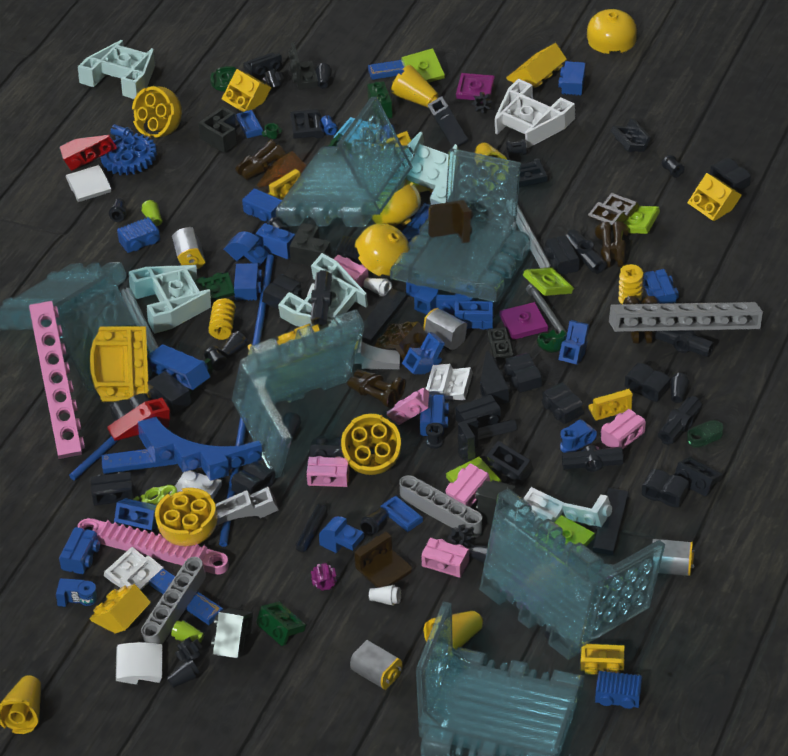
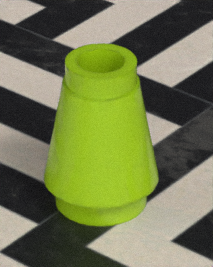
(151, 210)
(184, 630)

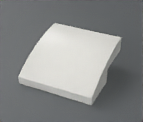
(88, 183)
(449, 381)
(544, 505)
(132, 569)
(138, 662)

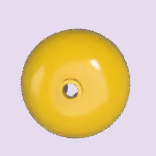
(611, 31)
(159, 108)
(400, 207)
(380, 247)
(368, 433)
(186, 517)

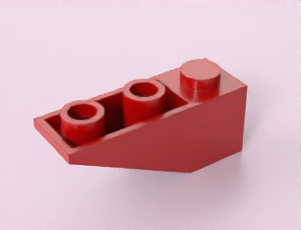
(85, 150)
(128, 424)

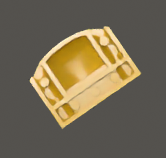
(119, 362)

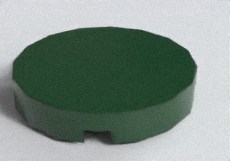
(222, 77)

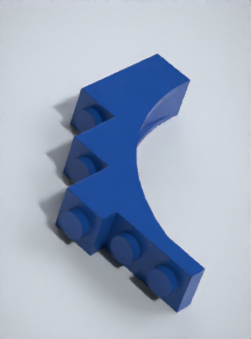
(190, 455)

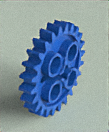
(130, 155)

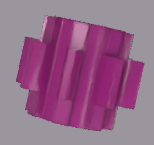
(323, 576)

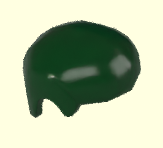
(551, 341)

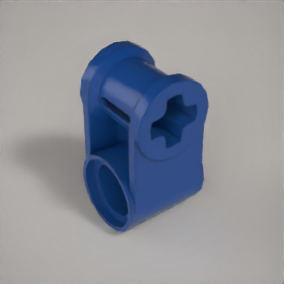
(577, 436)

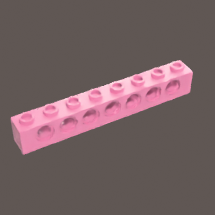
(41, 312)

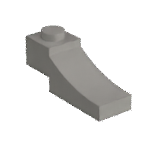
(377, 358)
(245, 505)

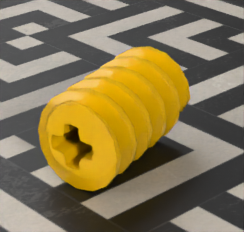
(630, 282)
(222, 318)

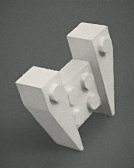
(530, 116)

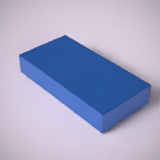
(249, 123)
(402, 513)

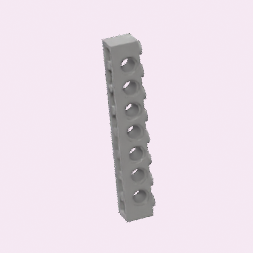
(685, 316)

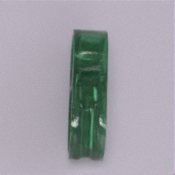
(709, 431)

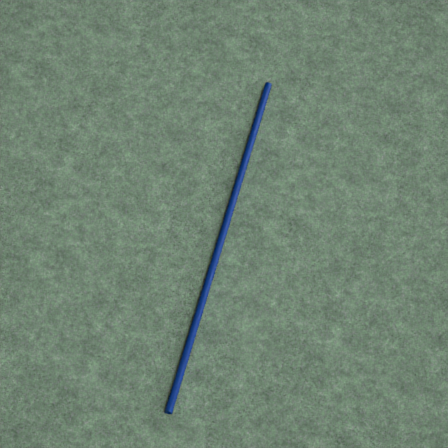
(242, 428)

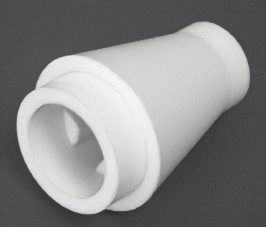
(378, 285)
(388, 595)

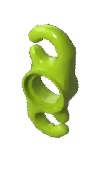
(160, 491)

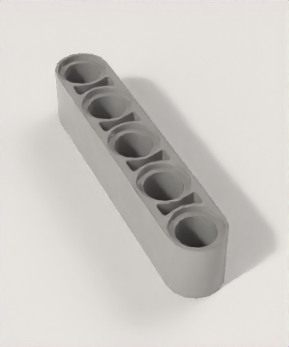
(439, 505)
(179, 595)

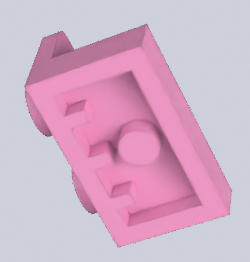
(409, 407)

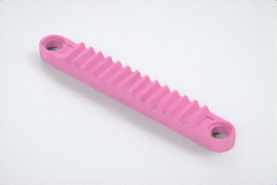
(153, 545)

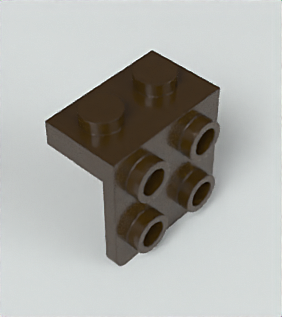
(450, 219)
(402, 337)
(380, 562)

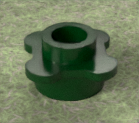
(271, 130)

